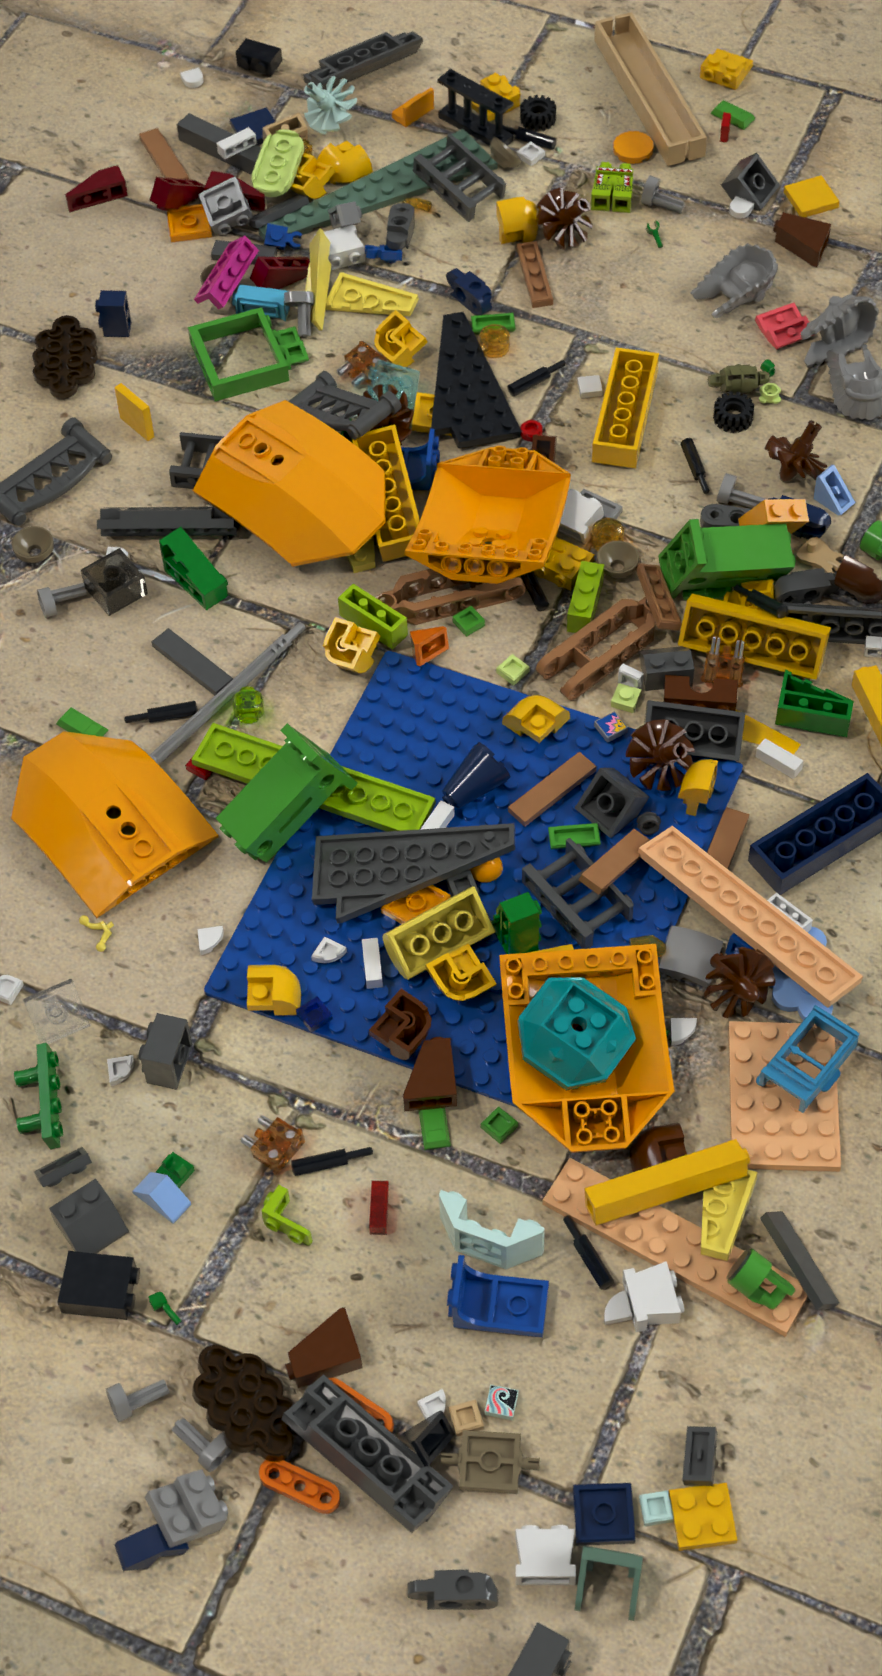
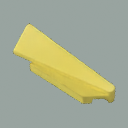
(319, 276)

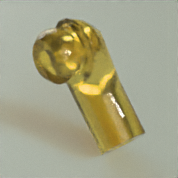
(418, 203)
(649, 939)

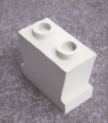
(344, 247)
(580, 516)
(652, 1296)
(545, 1556)

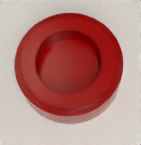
(530, 428)

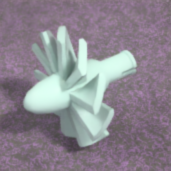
(327, 106)

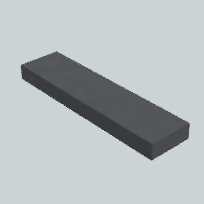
(191, 661)
(799, 1260)

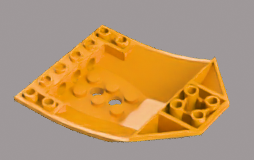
(496, 498)
(310, 506)
(64, 808)
(608, 1112)

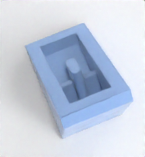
(832, 491)
(162, 1196)

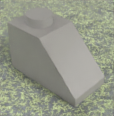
(345, 215)

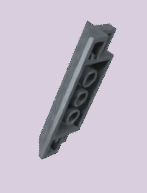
(364, 58)
(164, 520)
(846, 622)
(367, 1453)

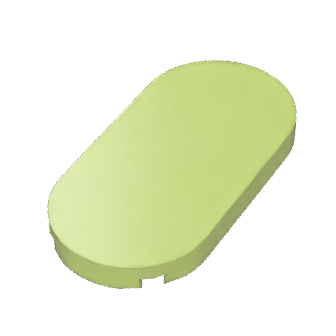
(277, 163)

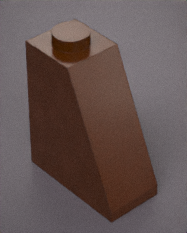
(802, 237)
(432, 1078)
(325, 1351)

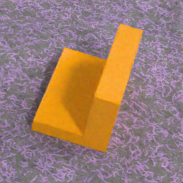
(414, 108)

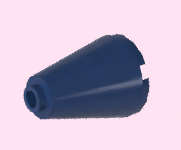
(475, 777)

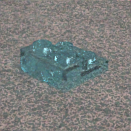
(401, 377)

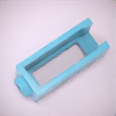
(254, 297)

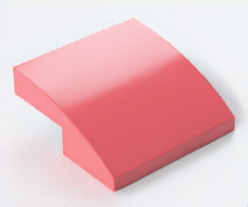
(782, 325)

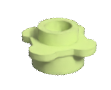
(770, 393)

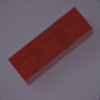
(379, 1208)

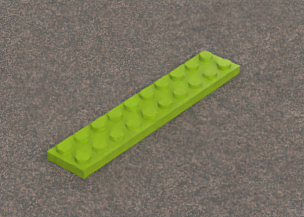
(369, 802)

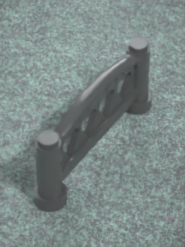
(326, 389)
(76, 441)

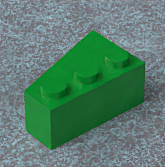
(192, 569)
(812, 708)
(518, 924)

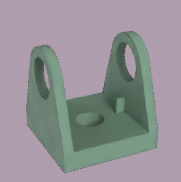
(613, 1557)

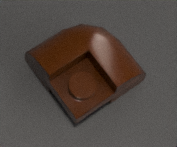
(859, 580)
(402, 1025)
(657, 1146)

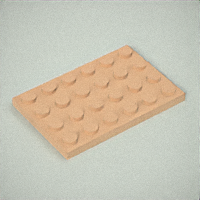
(768, 1117)

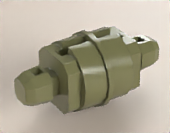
(738, 379)

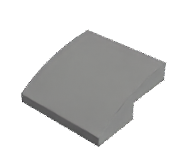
(689, 955)

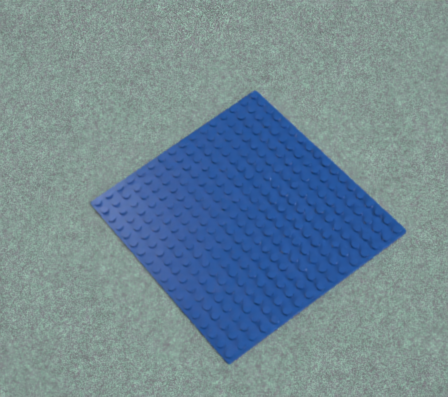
(415, 733)

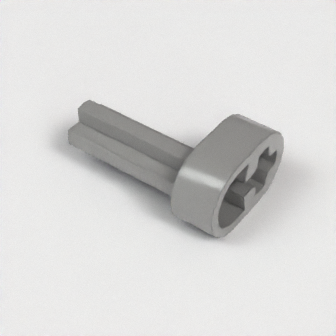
(652, 196)
(303, 301)
(728, 493)
(48, 598)
(123, 1405)
(209, 1454)

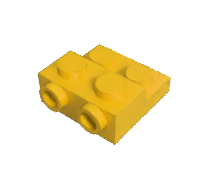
(725, 68)
(501, 86)
(564, 563)

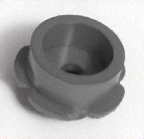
(648, 823)

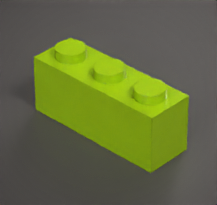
(585, 596)
(373, 614)

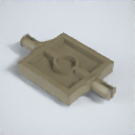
(490, 1461)

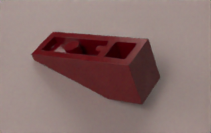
(99, 188)
(174, 192)
(255, 198)
(279, 271)

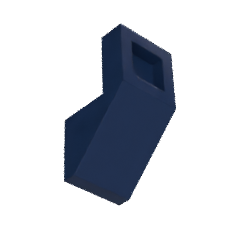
(144, 1548)

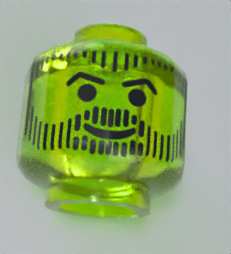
(248, 705)

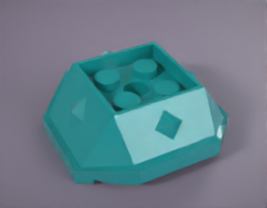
(563, 1053)

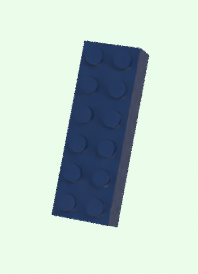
(819, 835)

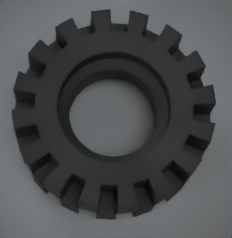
(532, 106)
(733, 421)

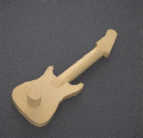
(818, 554)

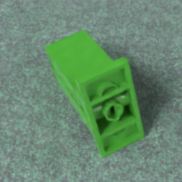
(725, 556)
(282, 796)

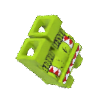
(615, 181)

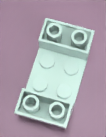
(485, 1244)

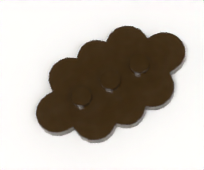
(64, 357)
(243, 1402)

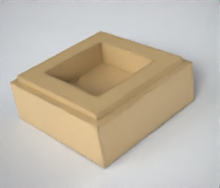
(466, 1417)

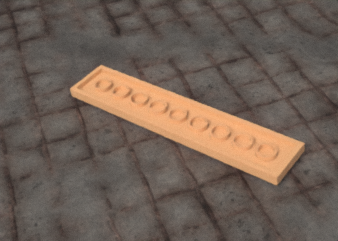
(750, 916)
(664, 1236)

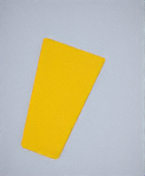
(756, 732)

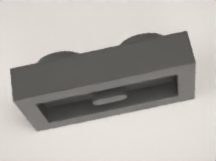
(71, 1163)
(700, 1456)

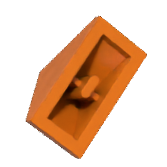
(428, 643)

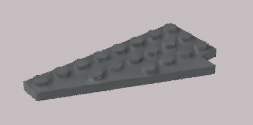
(381, 867)

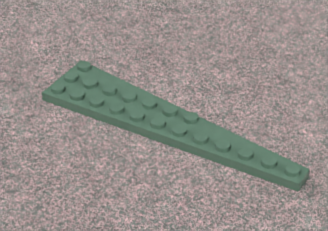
(381, 187)

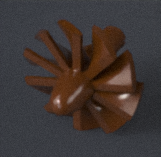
(560, 213)
(401, 419)
(797, 456)
(659, 746)
(742, 977)

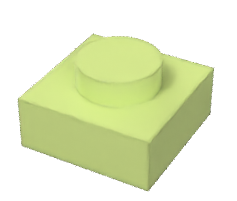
(625, 698)

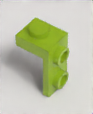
(273, 1207)

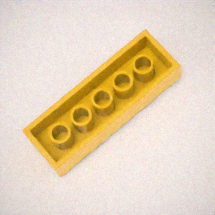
(625, 408)
(400, 508)
(768, 639)

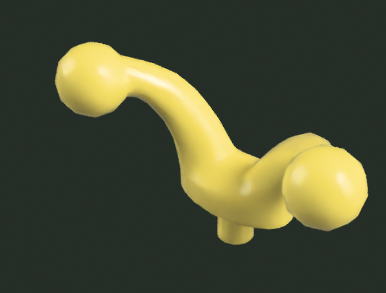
(84, 920)

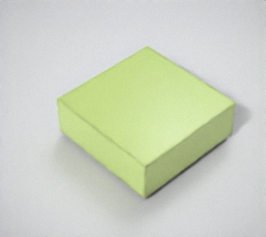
(512, 669)

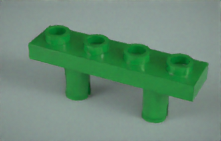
(50, 1105)

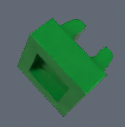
(176, 1168)

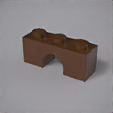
(721, 696)

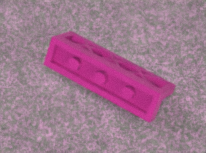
(227, 272)

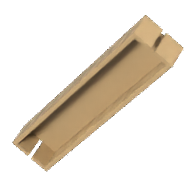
(650, 89)

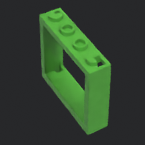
(246, 381)

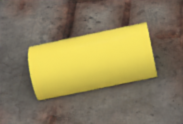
(438, 932)

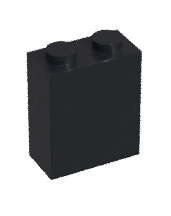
(98, 1285)

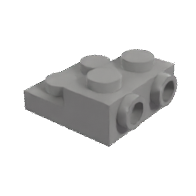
(226, 206)
(187, 1508)

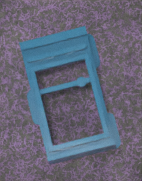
(795, 1080)

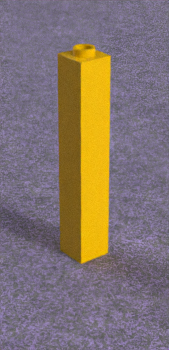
(868, 689)
(666, 1181)

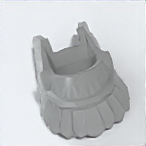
(740, 276)
(842, 326)
(856, 385)

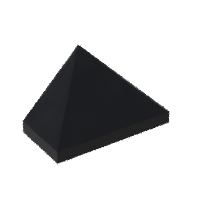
(430, 1437)

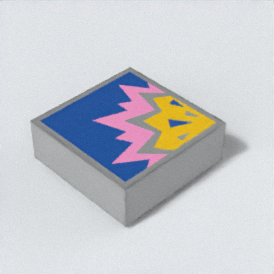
(611, 726)

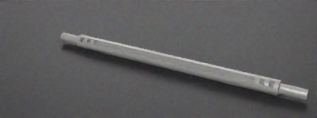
(226, 694)

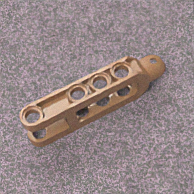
(481, 593)
(594, 632)

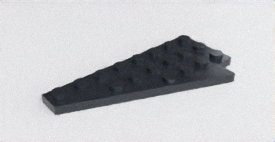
(466, 390)

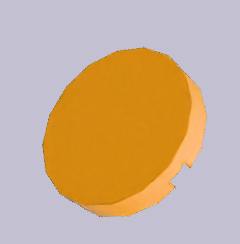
(633, 147)

